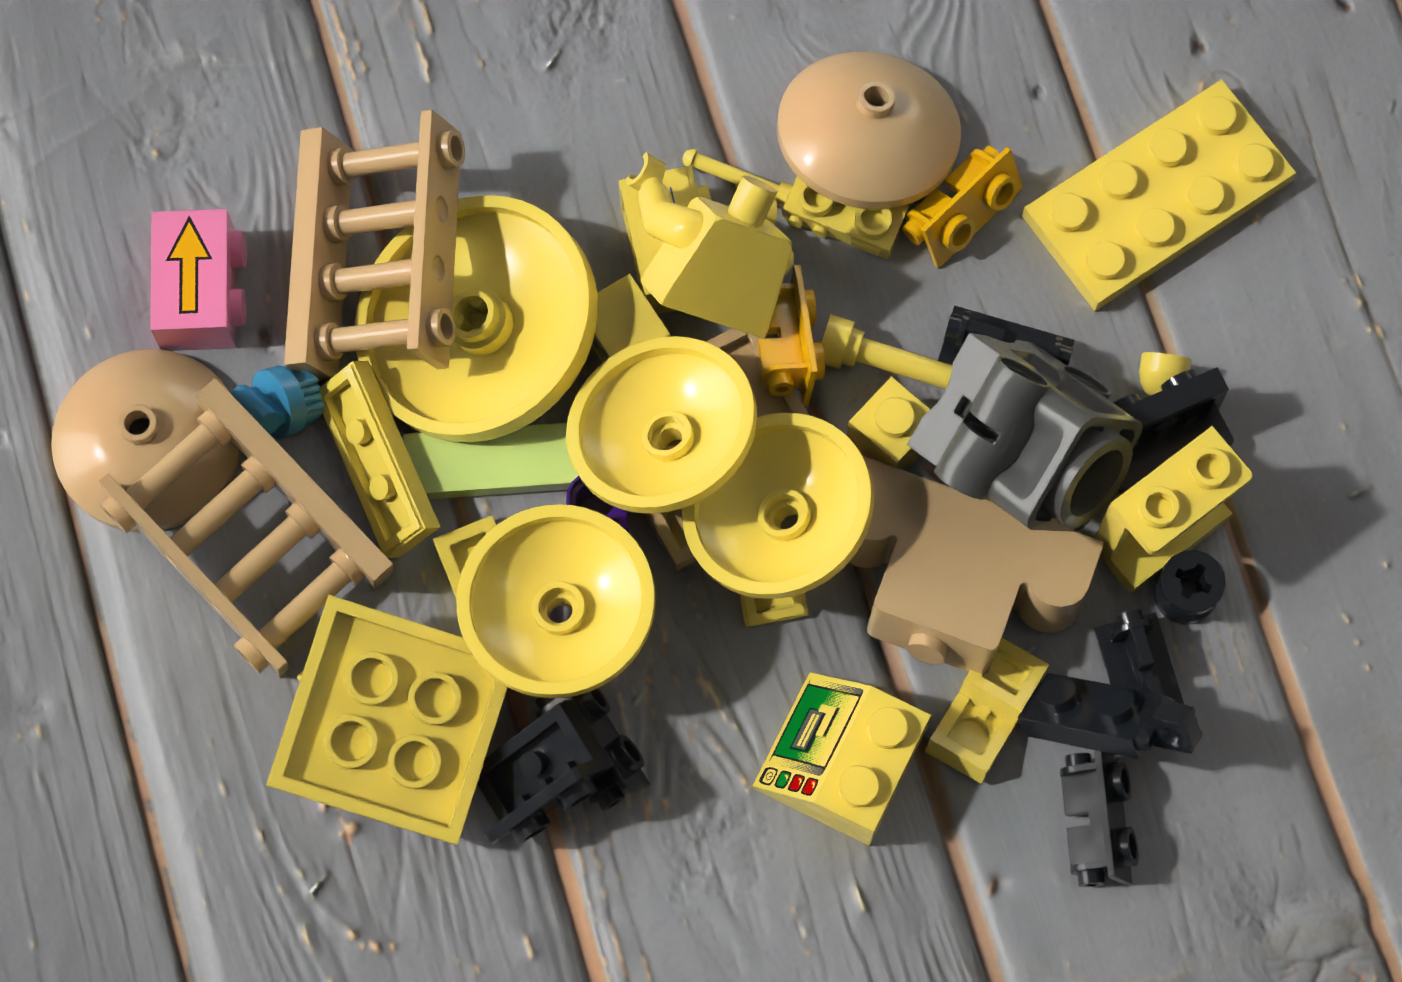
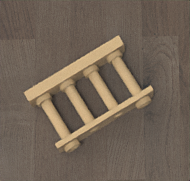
(326, 224)
(264, 469)

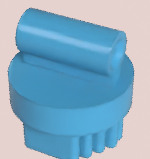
(282, 400)

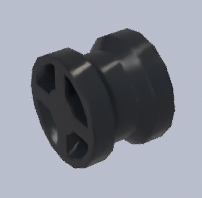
(1180, 599)

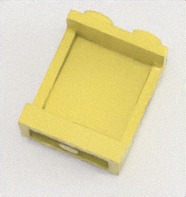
(1171, 509)

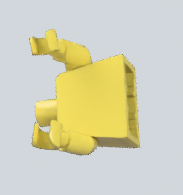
(715, 256)

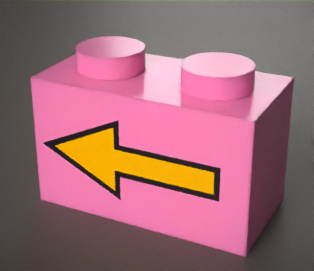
(196, 279)

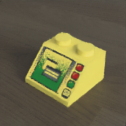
(842, 754)

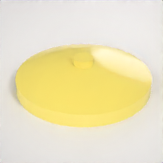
(519, 317)

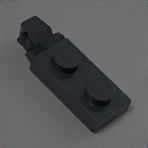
(1108, 717)

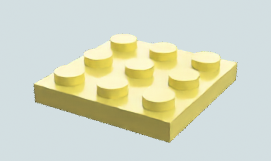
(388, 722)

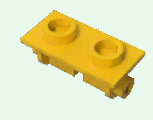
(983, 187)
(793, 357)

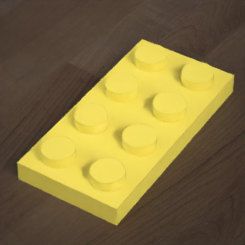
(1158, 195)

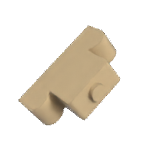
(962, 570)

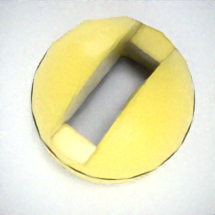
(1158, 368)

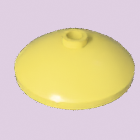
(643, 403)
(791, 469)
(549, 561)

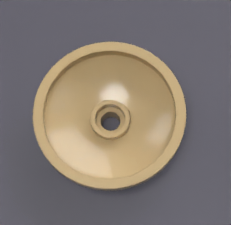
(866, 151)
(95, 438)

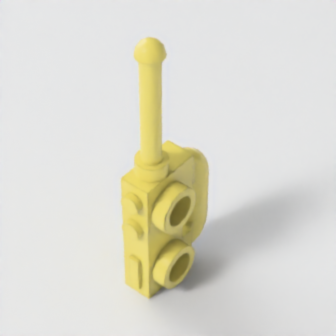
(862, 228)

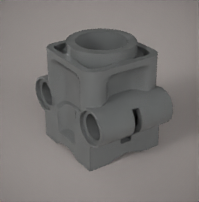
(1028, 435)

